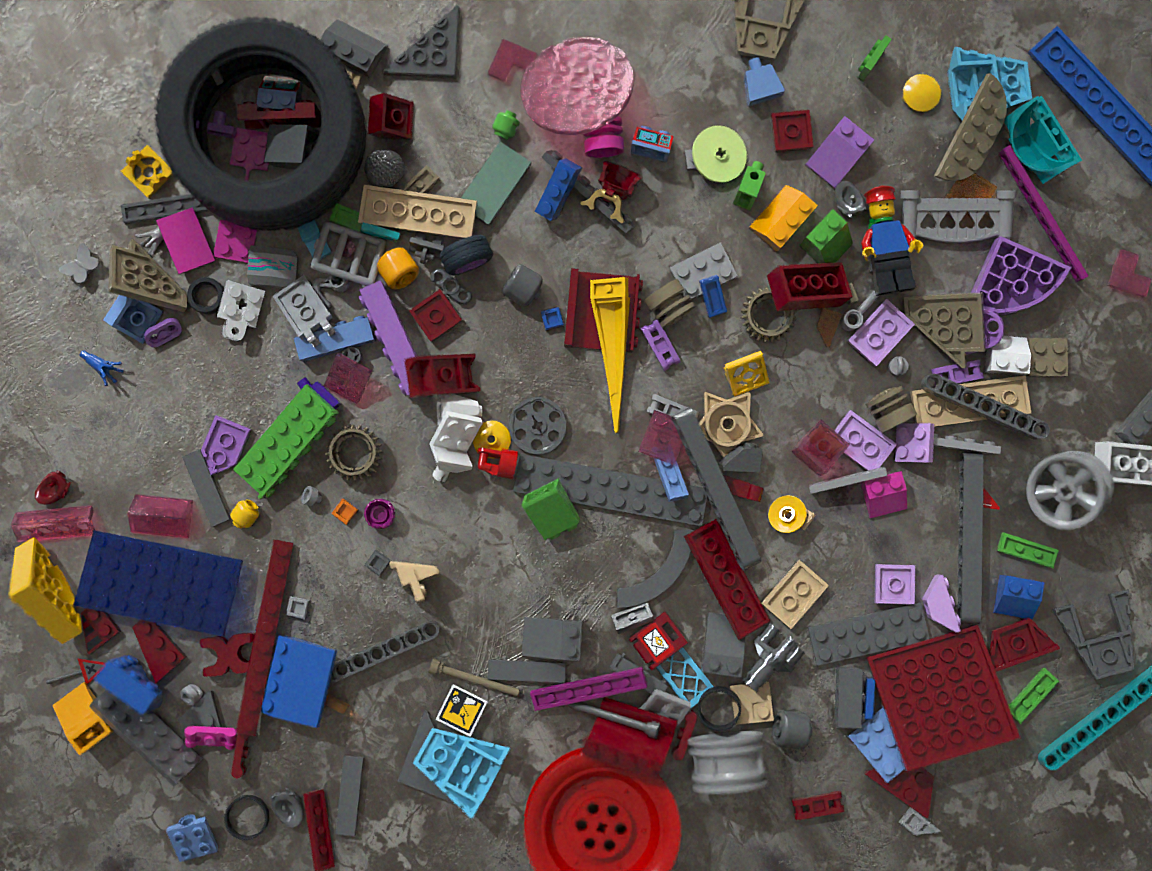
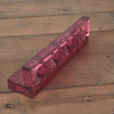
(51, 520)

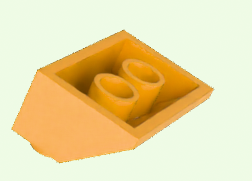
(783, 217)

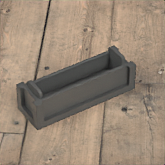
(620, 664)

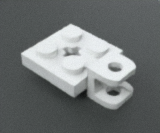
(237, 318)

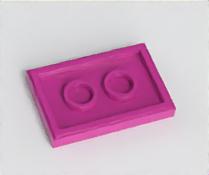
(185, 240)

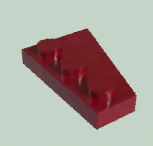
(158, 649)

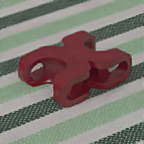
(228, 653)

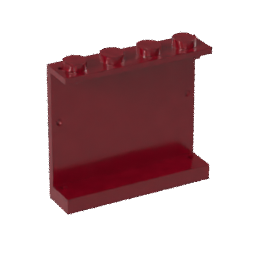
(581, 323)
(627, 745)

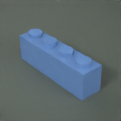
(347, 335)

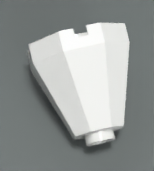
(457, 404)

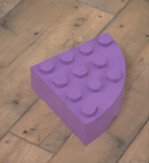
(1017, 277)

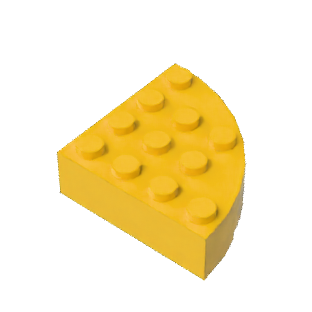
(44, 591)

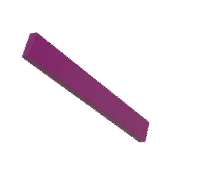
(1042, 213)

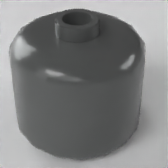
(523, 285)
(792, 729)

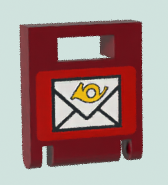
(655, 643)

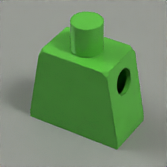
(750, 186)

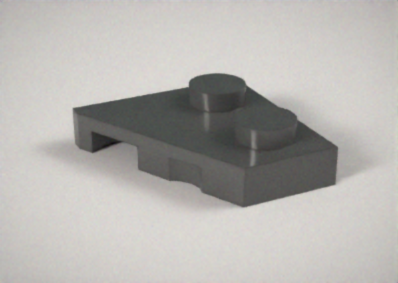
(203, 714)

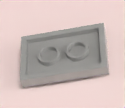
(701, 266)

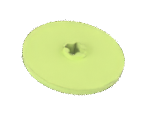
(715, 167)

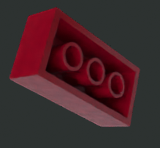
(809, 286)

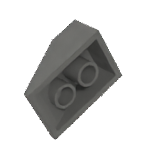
(552, 638)
(722, 649)

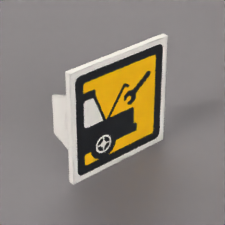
(461, 710)

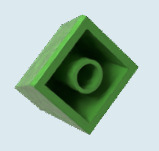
(828, 239)
(551, 510)

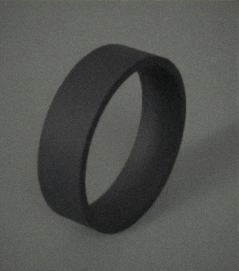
(719, 727)
(227, 823)

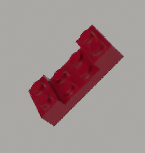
(255, 119)
(440, 375)

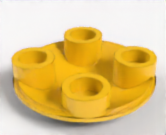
(921, 93)

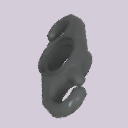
(448, 278)

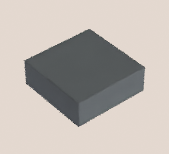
(377, 562)

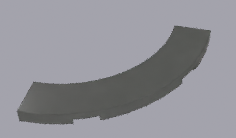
(662, 578)

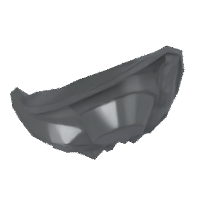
(849, 199)
(287, 808)

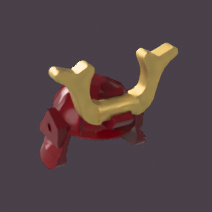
(617, 185)

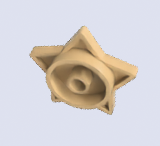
(740, 426)

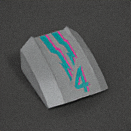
(271, 267)

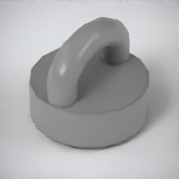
(898, 366)
(191, 694)

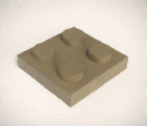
(1048, 357)

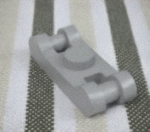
(670, 406)

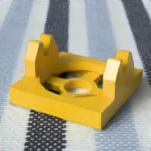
(156, 180)
(761, 380)

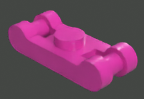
(210, 736)

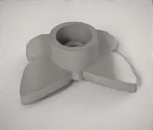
(81, 266)

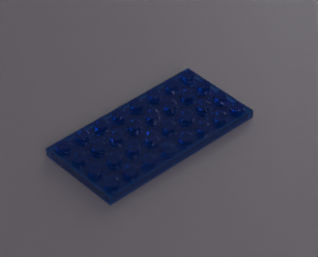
(158, 583)

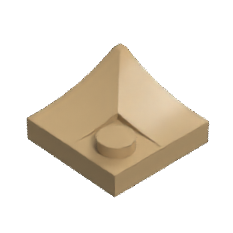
(754, 706)

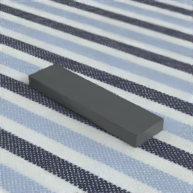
(206, 488)
(526, 671)
(349, 795)

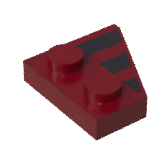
(97, 629)

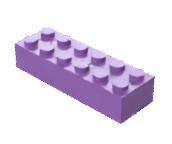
(389, 329)

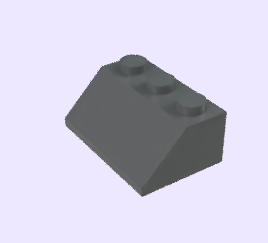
(354, 47)

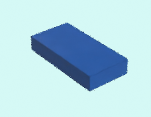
(713, 296)
(869, 690)

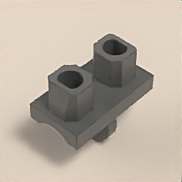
(426, 249)

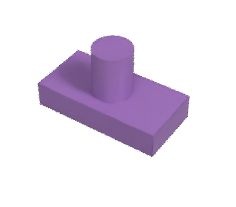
(218, 127)

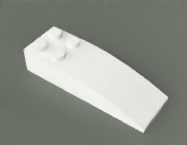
(1126, 462)

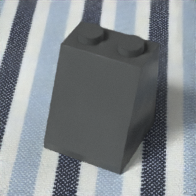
(290, 145)

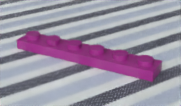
(588, 688)

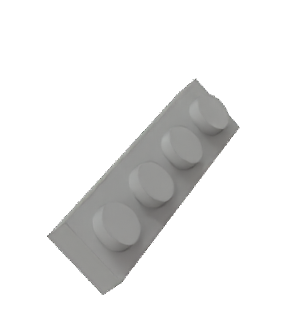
(967, 445)

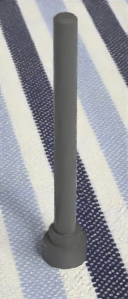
(651, 729)

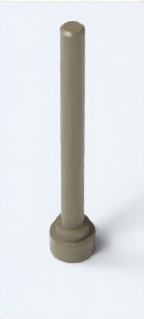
(438, 667)

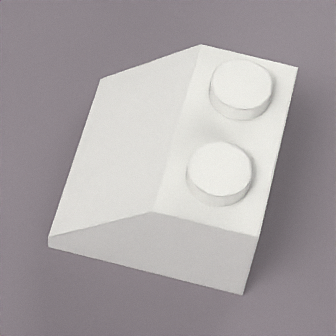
(1009, 357)

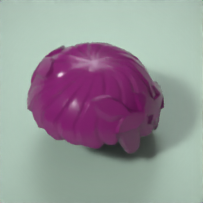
(379, 513)

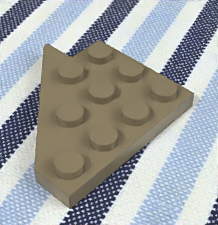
(139, 277)
(950, 321)

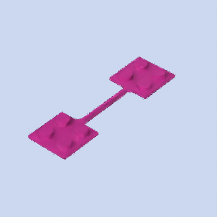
(247, 152)

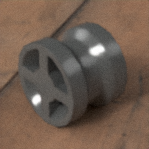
(351, 352)

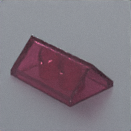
(160, 516)

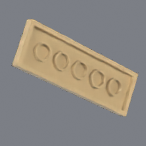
(417, 212)
(934, 410)

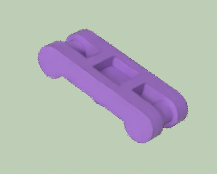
(660, 345)
(960, 375)

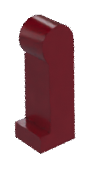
(744, 489)

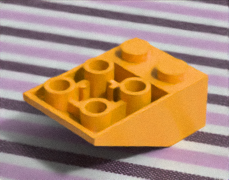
(79, 722)

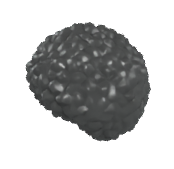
(384, 168)

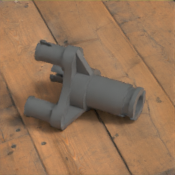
(772, 659)

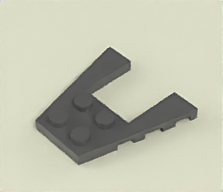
(1104, 654)

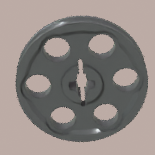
(546, 428)

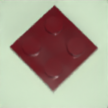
(792, 130)
(435, 315)

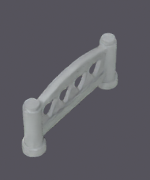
(999, 210)

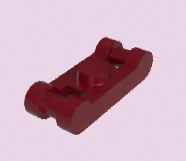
(683, 735)
(241, 752)
(818, 805)

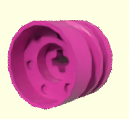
(605, 141)

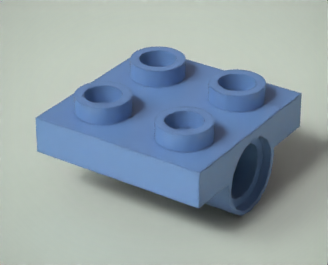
(192, 838)

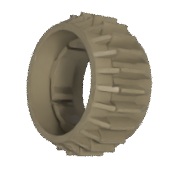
(761, 332)
(335, 445)

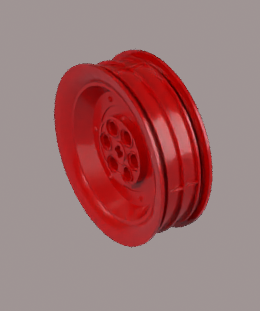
(562, 799)

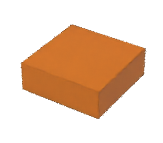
(345, 511)

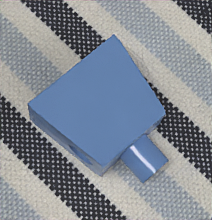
(761, 83)

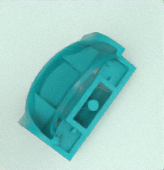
(1041, 140)

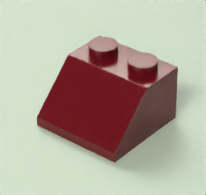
(390, 117)

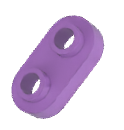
(163, 332)

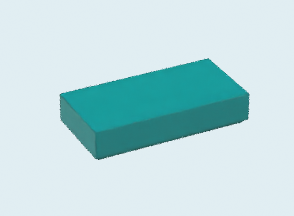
(379, 232)

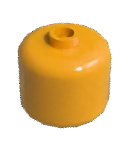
(397, 268)

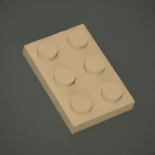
(794, 594)

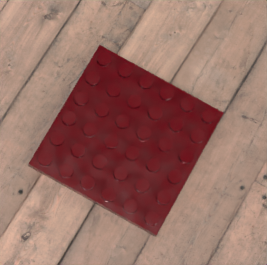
(942, 698)

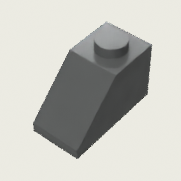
(743, 459)

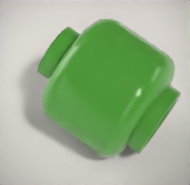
(505, 124)

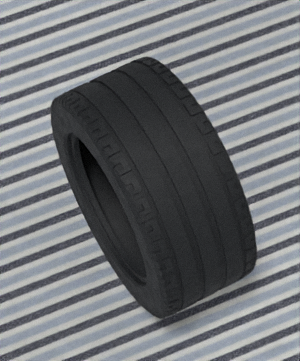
(246, 50)

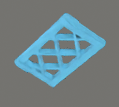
(699, 675)

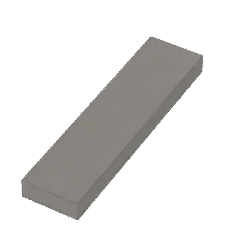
(846, 480)

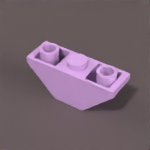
(940, 605)

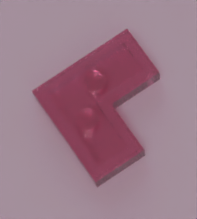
(507, 56)
(1124, 276)

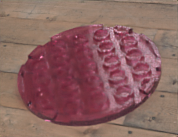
(577, 86)

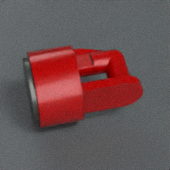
(507, 462)

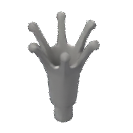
(154, 237)

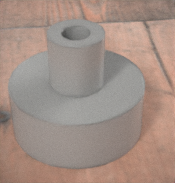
(310, 496)

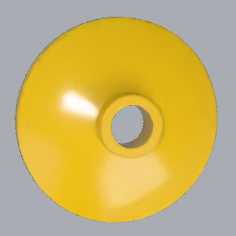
(495, 429)
(783, 506)

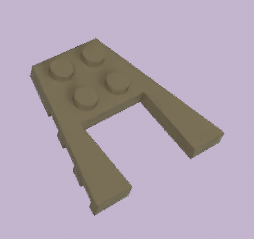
(759, 36)

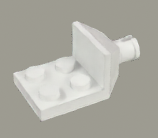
(452, 443)

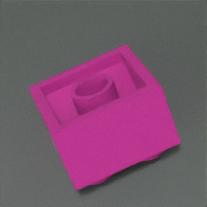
(885, 494)

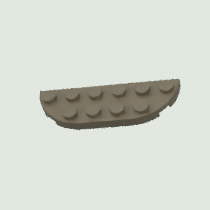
(975, 132)

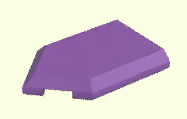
(224, 444)

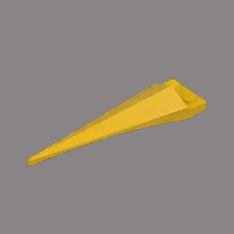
(611, 314)

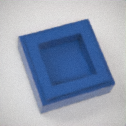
(552, 318)

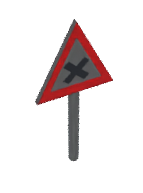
(89, 669)

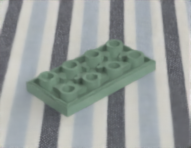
(496, 181)

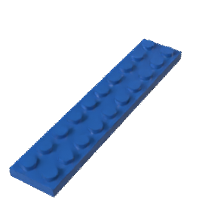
(1096, 99)

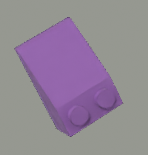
(839, 152)

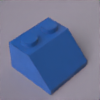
(1018, 596)

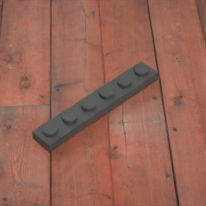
(583, 186)

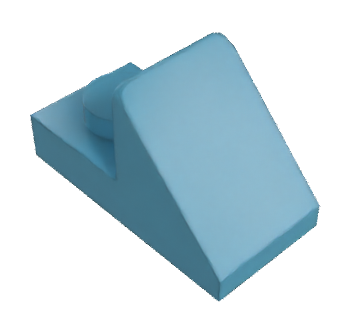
(309, 234)

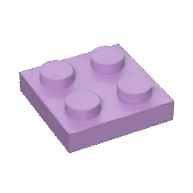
(914, 442)
(894, 584)

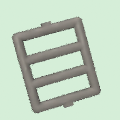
(344, 233)

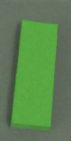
(1027, 550)
(1032, 695)

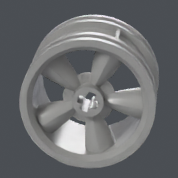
(1062, 517)
(728, 761)

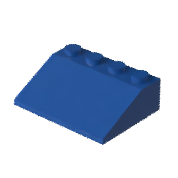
(298, 681)

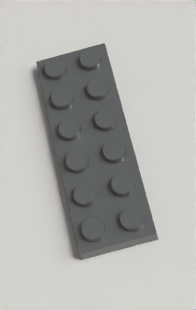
(868, 633)

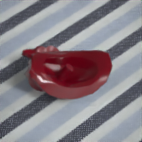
(52, 488)

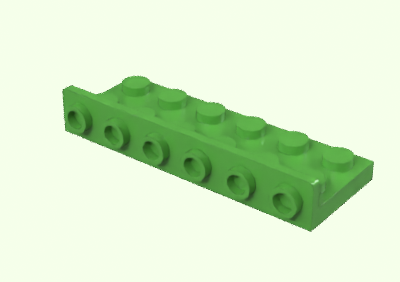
(286, 441)

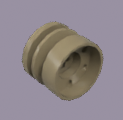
(669, 303)
(891, 408)

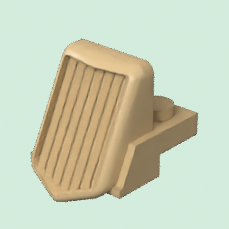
(413, 574)

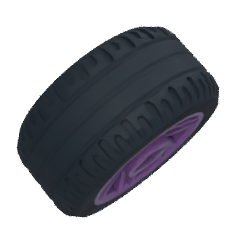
(466, 255)

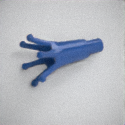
(101, 366)

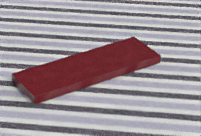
(727, 579)

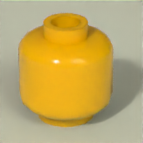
(244, 514)

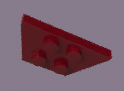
(1018, 644)
(910, 787)

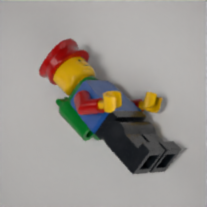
(888, 244)

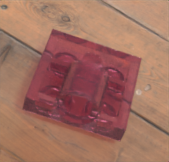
(347, 378)

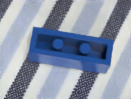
(558, 189)

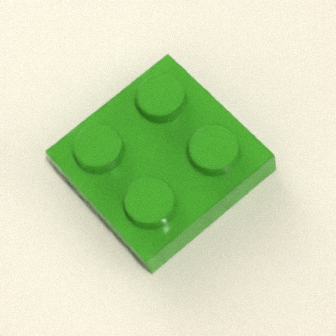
(873, 56)

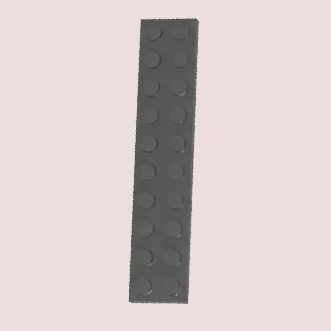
(611, 489)

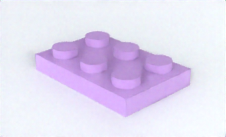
(880, 332)
(867, 444)

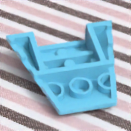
(969, 70)
(461, 766)

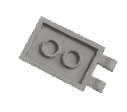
(304, 310)

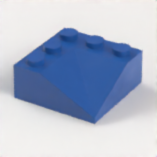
(130, 683)

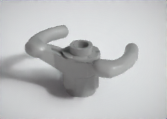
(331, 282)

